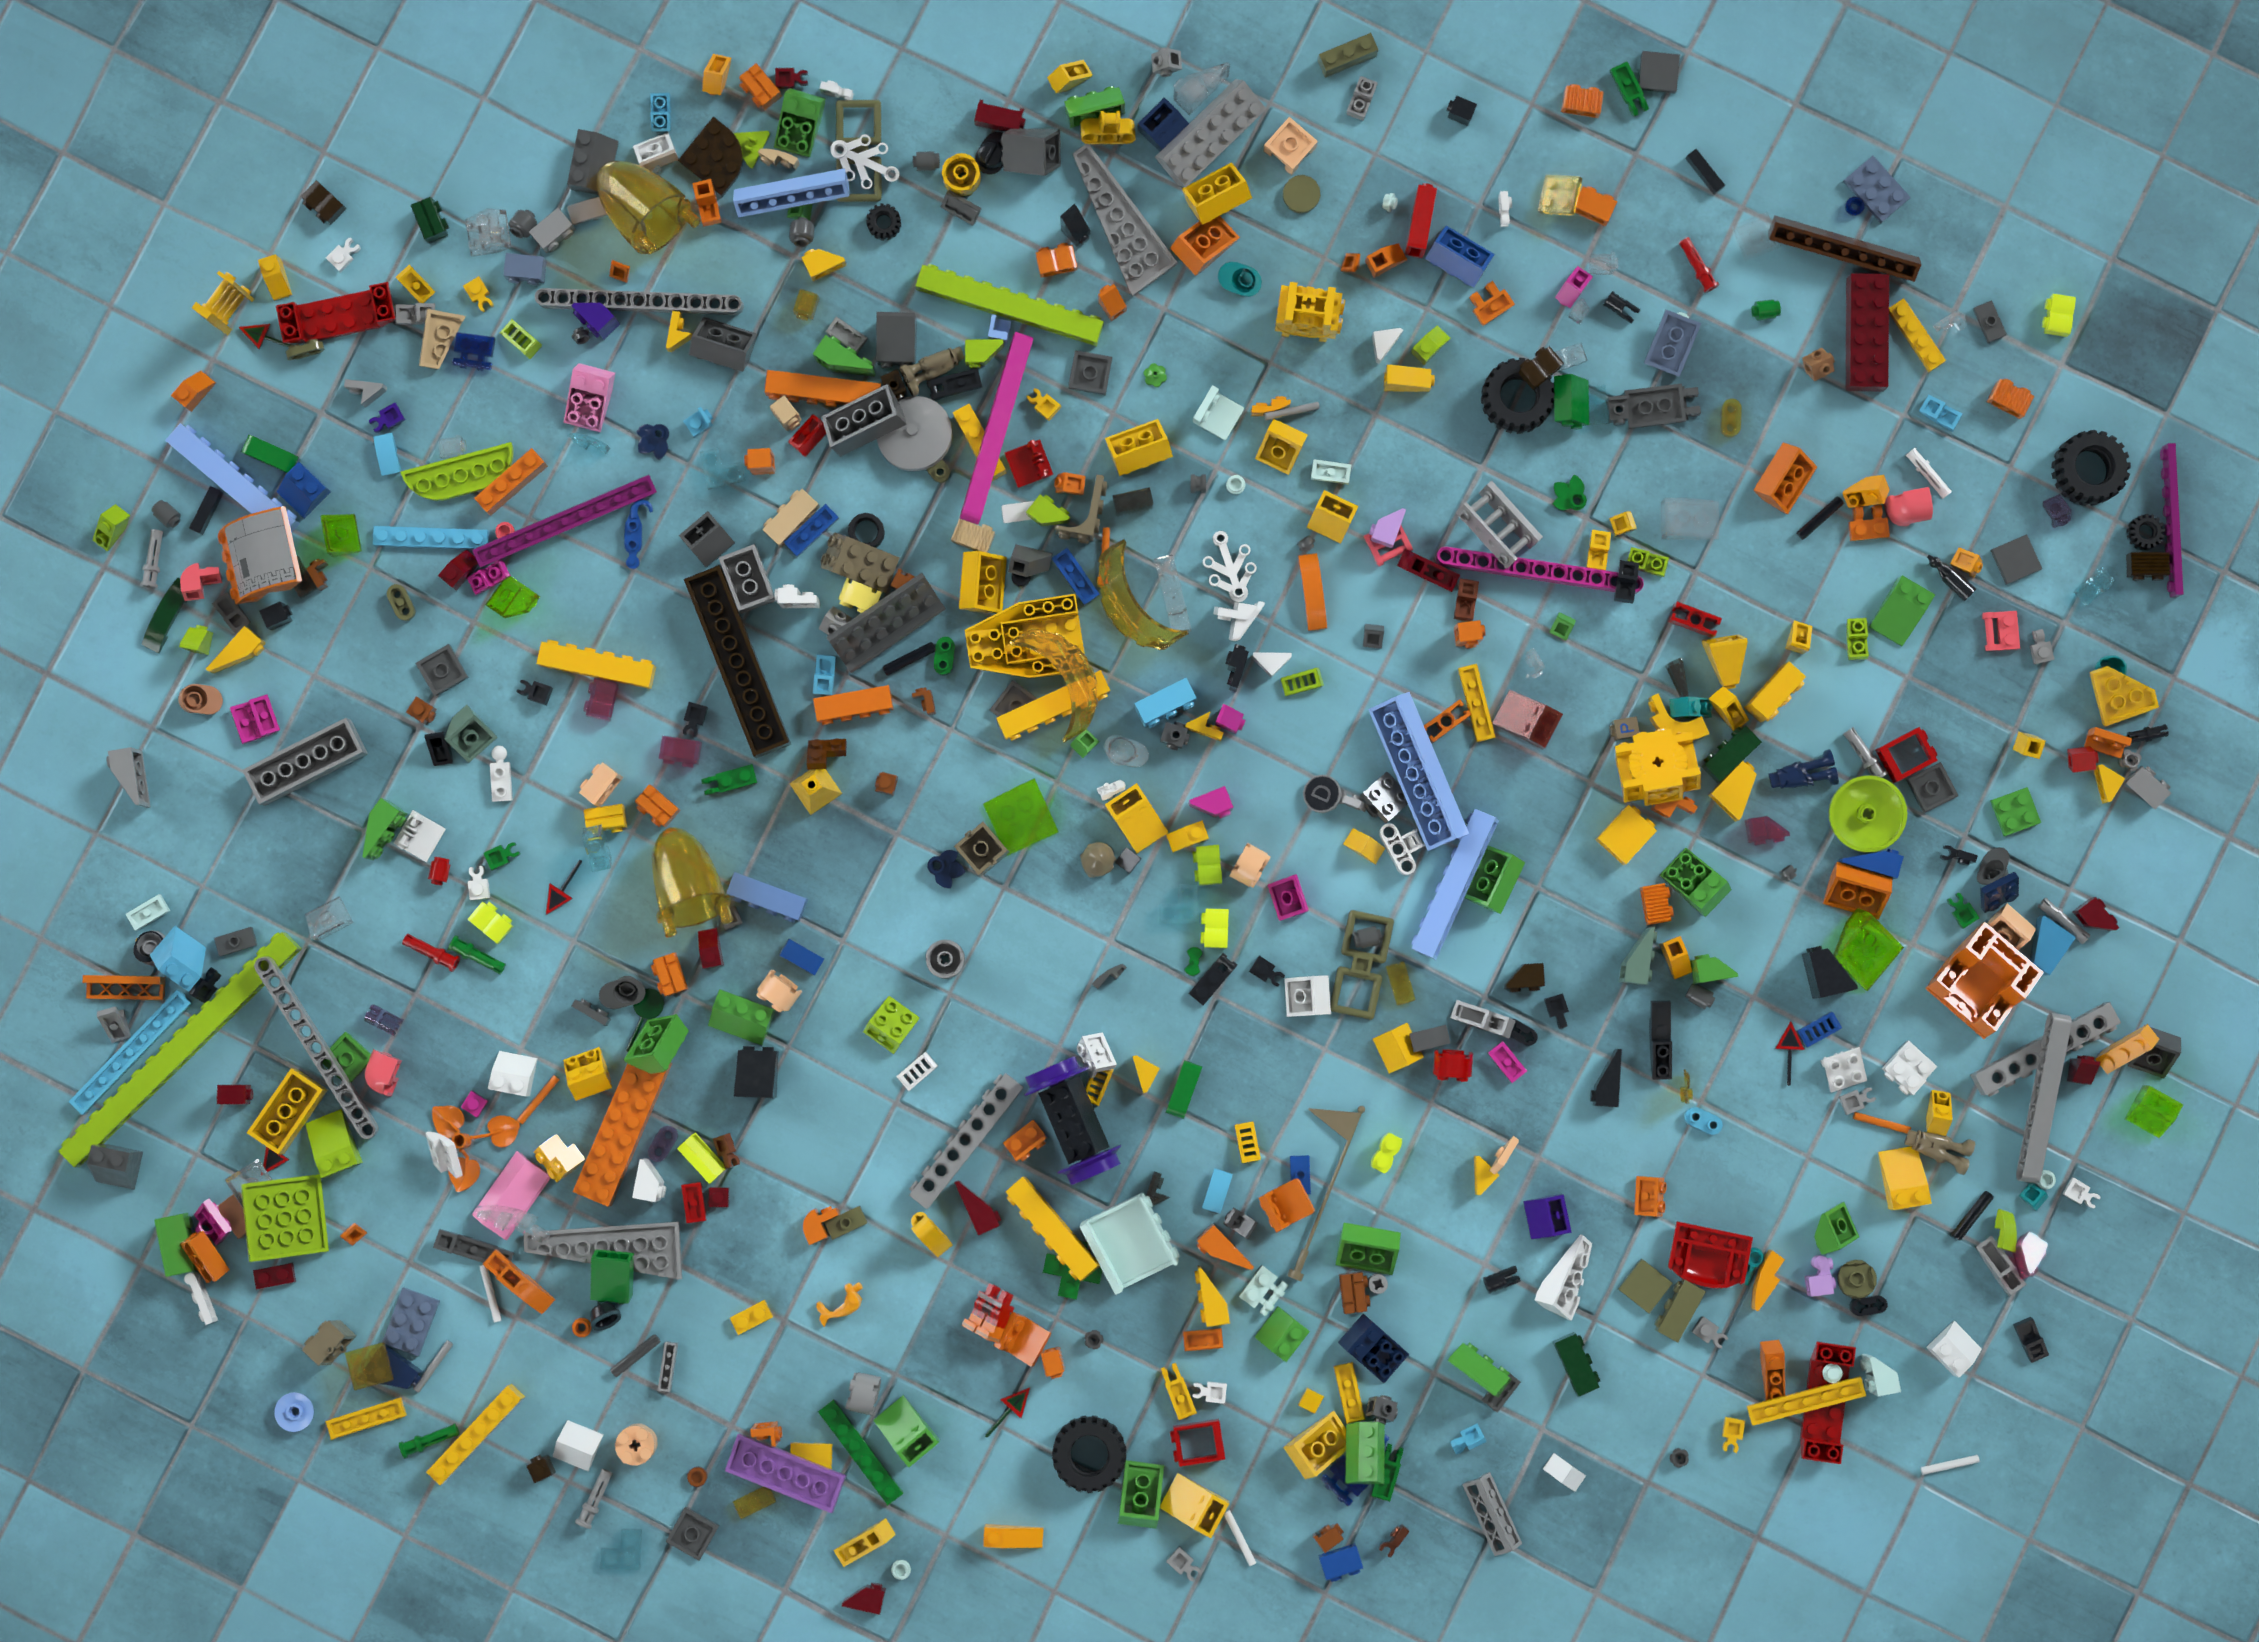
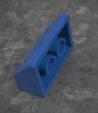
(1459, 256)

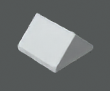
(656, 151)
(577, 1445)

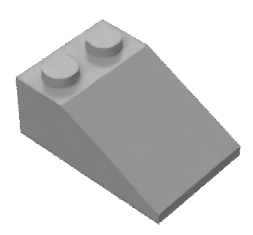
(129, 769)

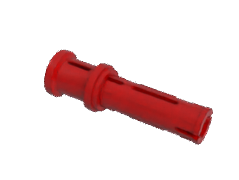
(1702, 272)
(439, 956)

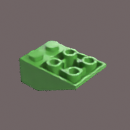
(799, 122)
(840, 359)
(381, 825)
(1696, 882)
(906, 1431)

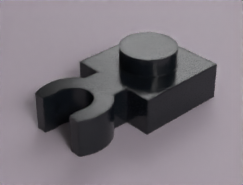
(537, 692)
(695, 716)
(1264, 969)

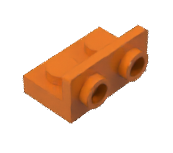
(2107, 742)
(1025, 1140)
(1650, 1196)
(765, 1429)

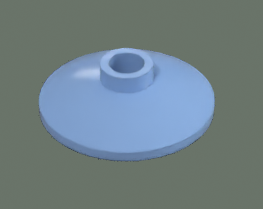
(284, 1412)

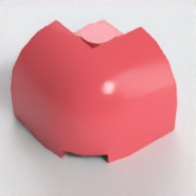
(1909, 507)
(382, 1072)

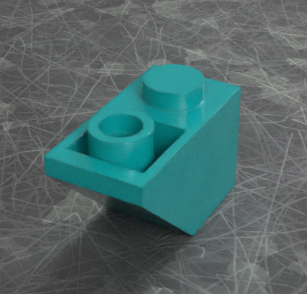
(1690, 708)

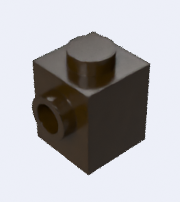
(895, 382)
(540, 1468)

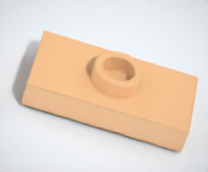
(1503, 1155)

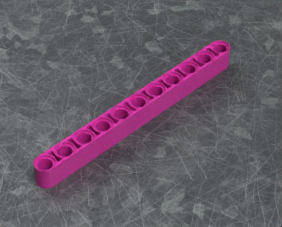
(996, 428)
(1548, 567)

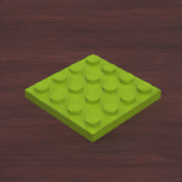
(284, 1217)

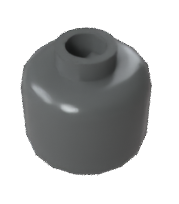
(522, 223)
(801, 232)

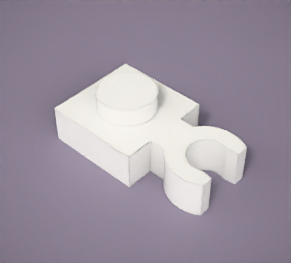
(832, 89)
(1504, 204)
(340, 257)
(478, 887)
(2078, 1192)
(1214, 1392)

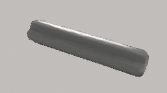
(635, 1355)

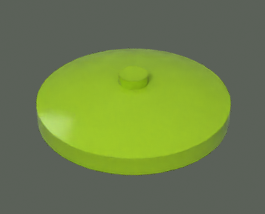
(1867, 813)

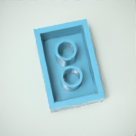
(1165, 703)

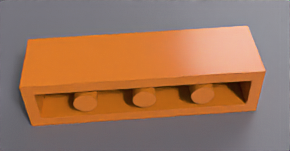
(511, 482)
(853, 704)

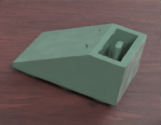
(1636, 965)

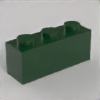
(1731, 753)
(1577, 1364)

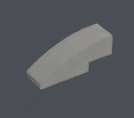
(1482, 1019)
(2000, 1266)

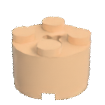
(1249, 865)
(778, 991)
(630, 1454)

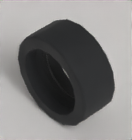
(867, 517)

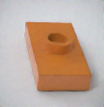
(1203, 1339)

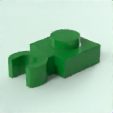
(499, 856)
(1964, 913)

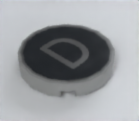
(1322, 793)

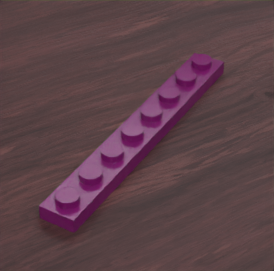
(2171, 512)

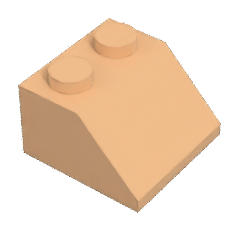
(600, 784)
(2012, 926)

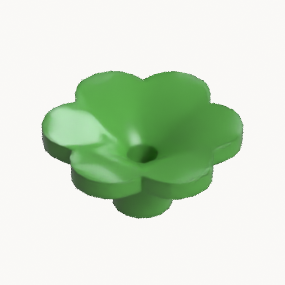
(1152, 379)

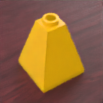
(1726, 658)
(819, 796)

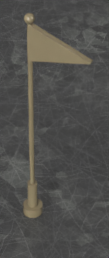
(1345, 1125)

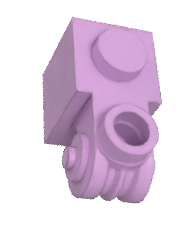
(1822, 1282)

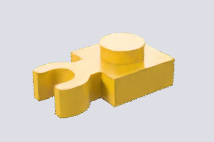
(477, 291)
(1045, 405)
(1733, 1430)

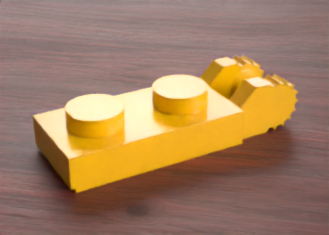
(1179, 1394)

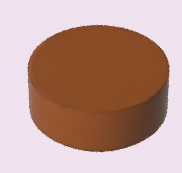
(697, 1476)

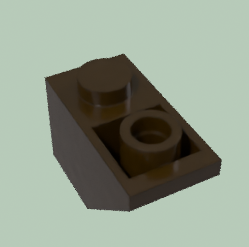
(1527, 976)

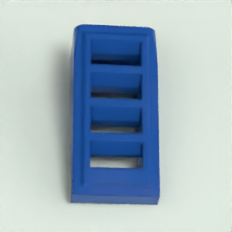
(1834, 1021)

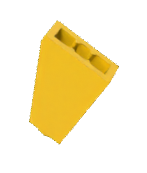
(1407, 379)
(1734, 790)

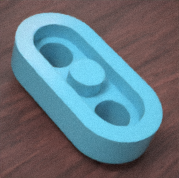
(1703, 1121)

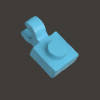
(1470, 1437)

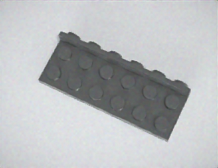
(886, 623)

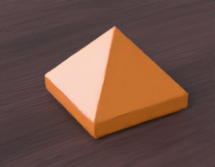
(1351, 262)
(619, 271)
(353, 1234)

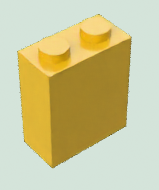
(1626, 834)

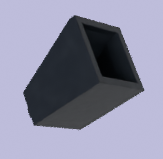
(1825, 973)
(756, 1073)

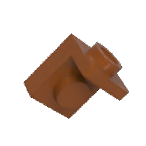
(318, 577)
(928, 702)
(422, 711)

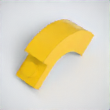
(1663, 720)

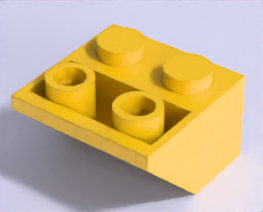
(1332, 516)
(587, 1073)

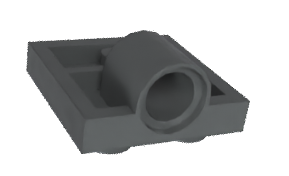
(1384, 798)

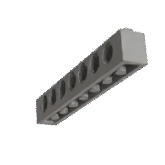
(1983, 1077)
(926, 1197)

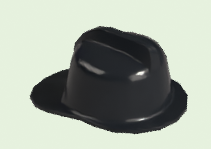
(990, 154)
(604, 1316)

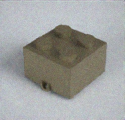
(981, 849)
(328, 1341)

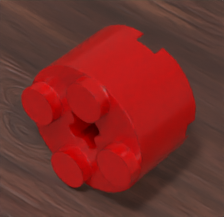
(1452, 1064)

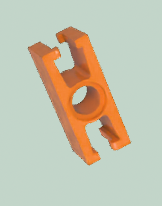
(1446, 713)
(204, 1256)

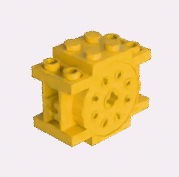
(1309, 312)
(1657, 766)

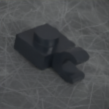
(1962, 856)
(205, 988)
(1557, 1007)

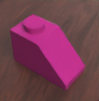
(1573, 287)
(1230, 719)

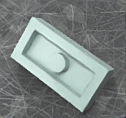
(1331, 471)
(147, 912)

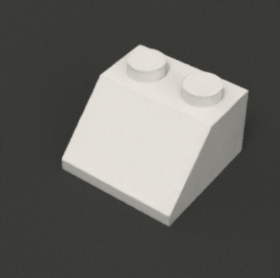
(1307, 996)
(513, 1074)
(648, 1182)
(1955, 1349)

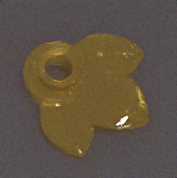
(1686, 1093)

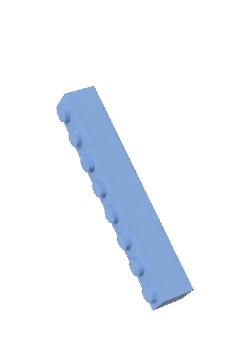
(224, 473)
(1454, 884)

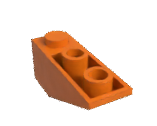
(1773, 1368)

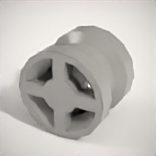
(1374, 1283)

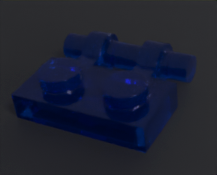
(473, 345)
(1339, 1471)

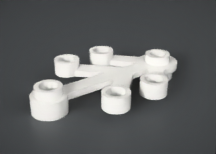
(861, 159)
(1231, 569)

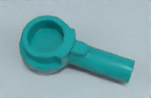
(1755, 1259)

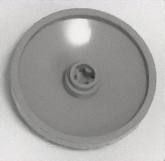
(922, 440)

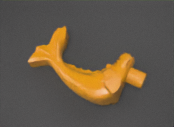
(850, 1305)

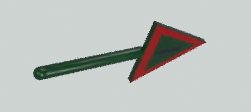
(258, 333)
(1016, 1403)

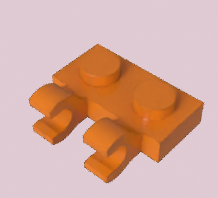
(1494, 306)
(1868, 529)

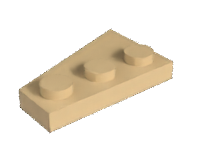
(437, 337)

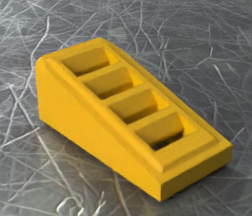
(1096, 1101)
(1244, 1159)

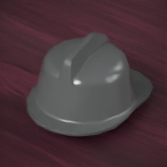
(1993, 866)
(622, 993)

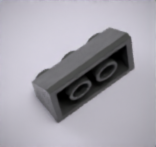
(589, 155)
(722, 344)

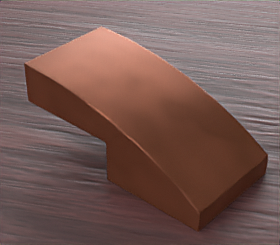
(1466, 599)

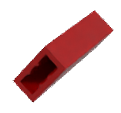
(1421, 220)

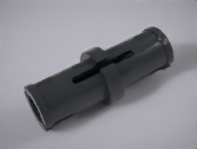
(2148, 734)

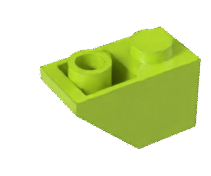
(1046, 513)
(110, 527)

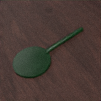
(648, 1008)

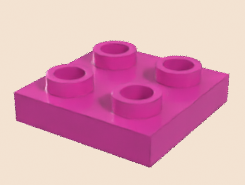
(209, 1215)

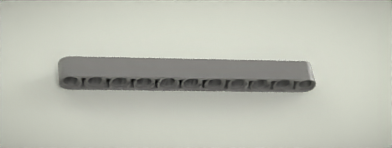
(647, 306)
(307, 1042)

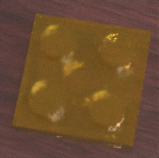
(1559, 194)
(369, 1366)

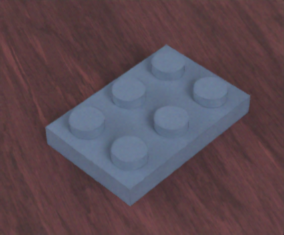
(1876, 189)
(1672, 343)
(411, 1321)

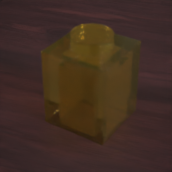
(806, 305)

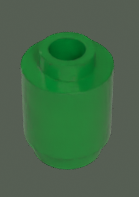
(1766, 309)

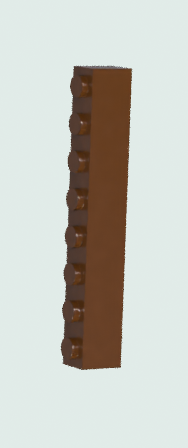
(1844, 248)

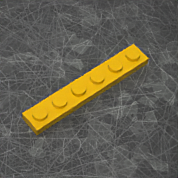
(1806, 1400)

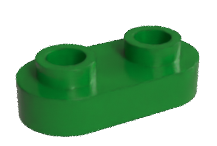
(944, 655)

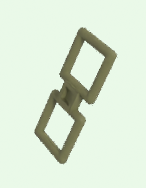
(876, 104)
(1361, 964)

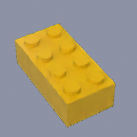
(287, 1111)

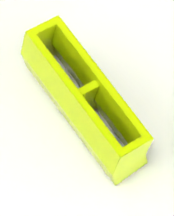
(702, 1158)

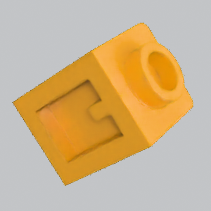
(1967, 562)

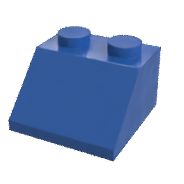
(302, 490)

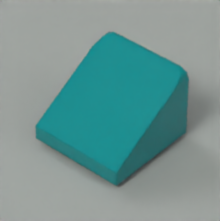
(2033, 1196)

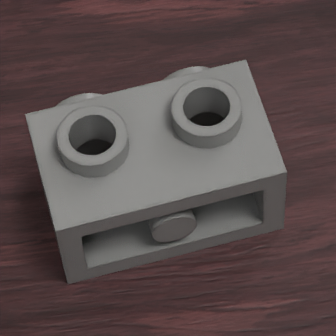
(552, 230)
(2148, 787)

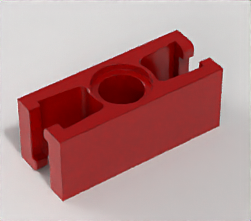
(1687, 622)

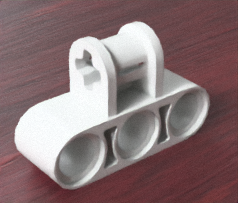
(1406, 842)

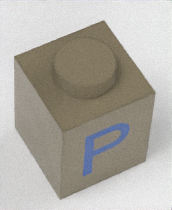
(1624, 728)

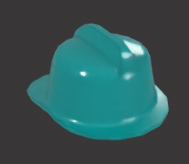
(1239, 279)

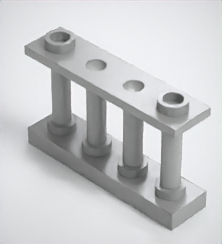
(1510, 514)

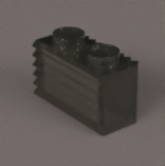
(1133, 501)

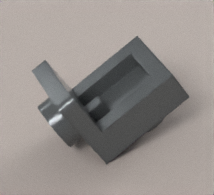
(1240, 1222)

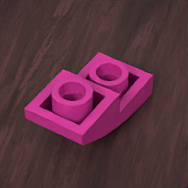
(488, 577)

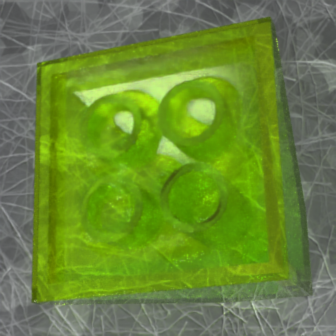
(1021, 817)
(1866, 948)

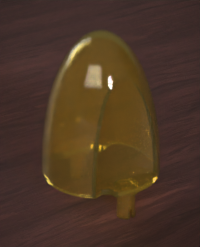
(643, 205)
(686, 882)

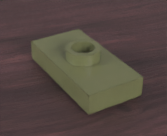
(846, 1222)

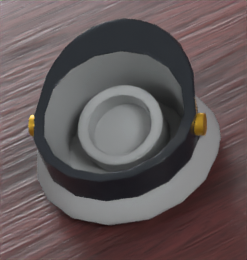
(146, 944)

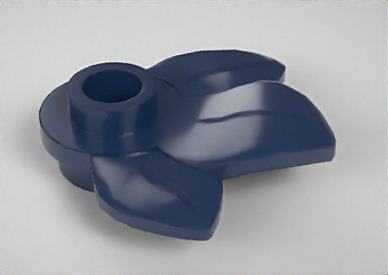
(650, 440)
(948, 870)

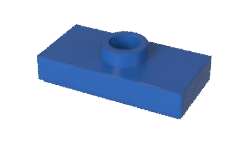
(1301, 1169)

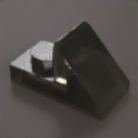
(1156, 1183)

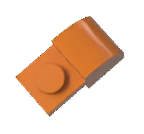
(707, 202)
(1666, 809)
(813, 1224)

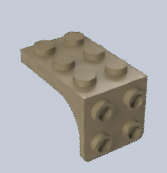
(1087, 530)
(859, 562)

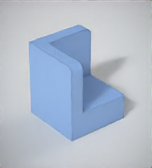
(999, 329)

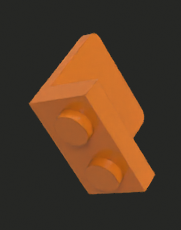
(1286, 1204)

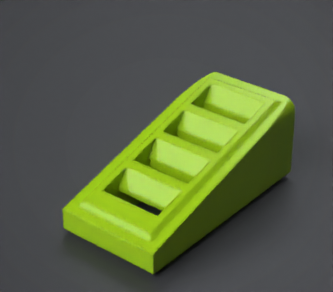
(529, 347)
(1319, 682)

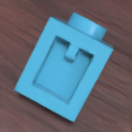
(699, 422)

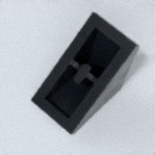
(439, 748)

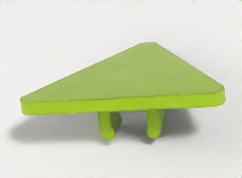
(750, 145)

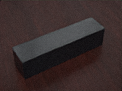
(1705, 171)
(206, 510)

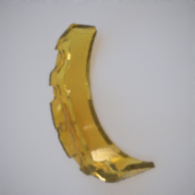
(1123, 607)
(1073, 668)

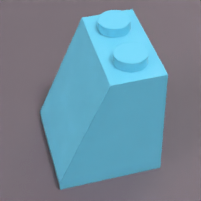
(180, 958)

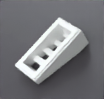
(928, 1059)

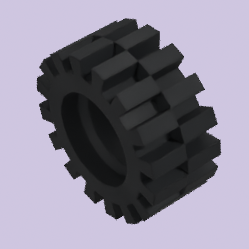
(876, 213)
(2153, 523)

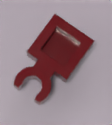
(786, 78)

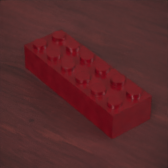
(1867, 332)

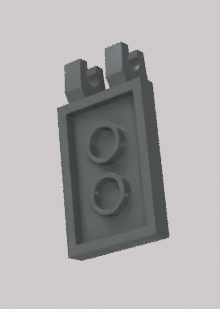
(1660, 405)

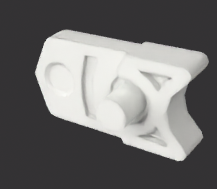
(1108, 790)

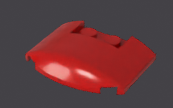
(1709, 1256)

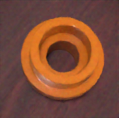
(575, 1327)

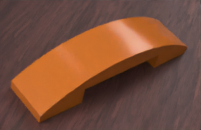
(1313, 591)

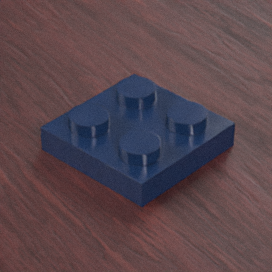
(1999, 892)

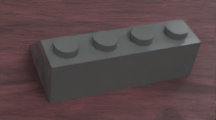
(863, 420)

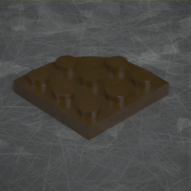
(715, 156)

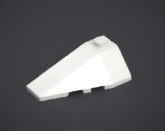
(1561, 1286)

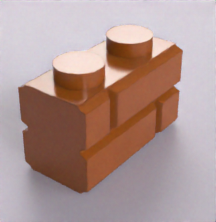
(1353, 1292)

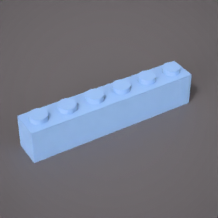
(791, 193)

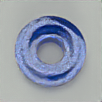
(1854, 200)

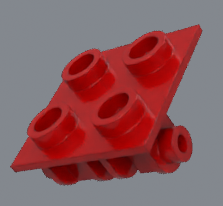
(1029, 463)

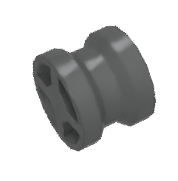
(1198, 483)

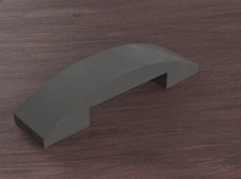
(467, 1246)

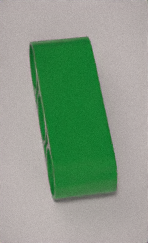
(269, 454)
(1183, 1089)

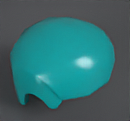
(2112, 661)

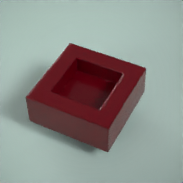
(718, 1196)

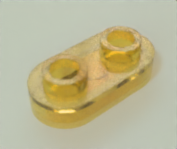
(1731, 418)

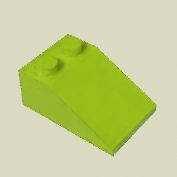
(332, 1144)

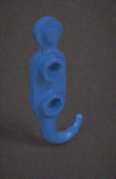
(633, 533)

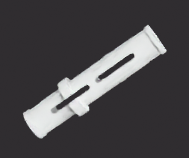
(1927, 471)

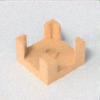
(1290, 145)

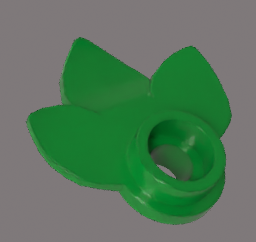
(1568, 492)

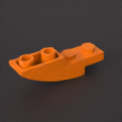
(518, 1282)

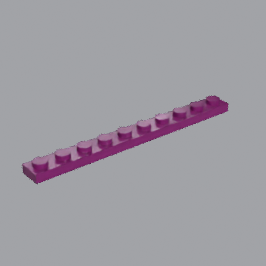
(564, 520)

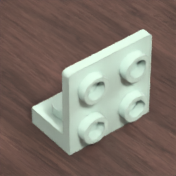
(1218, 414)

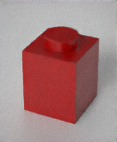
(2082, 759)

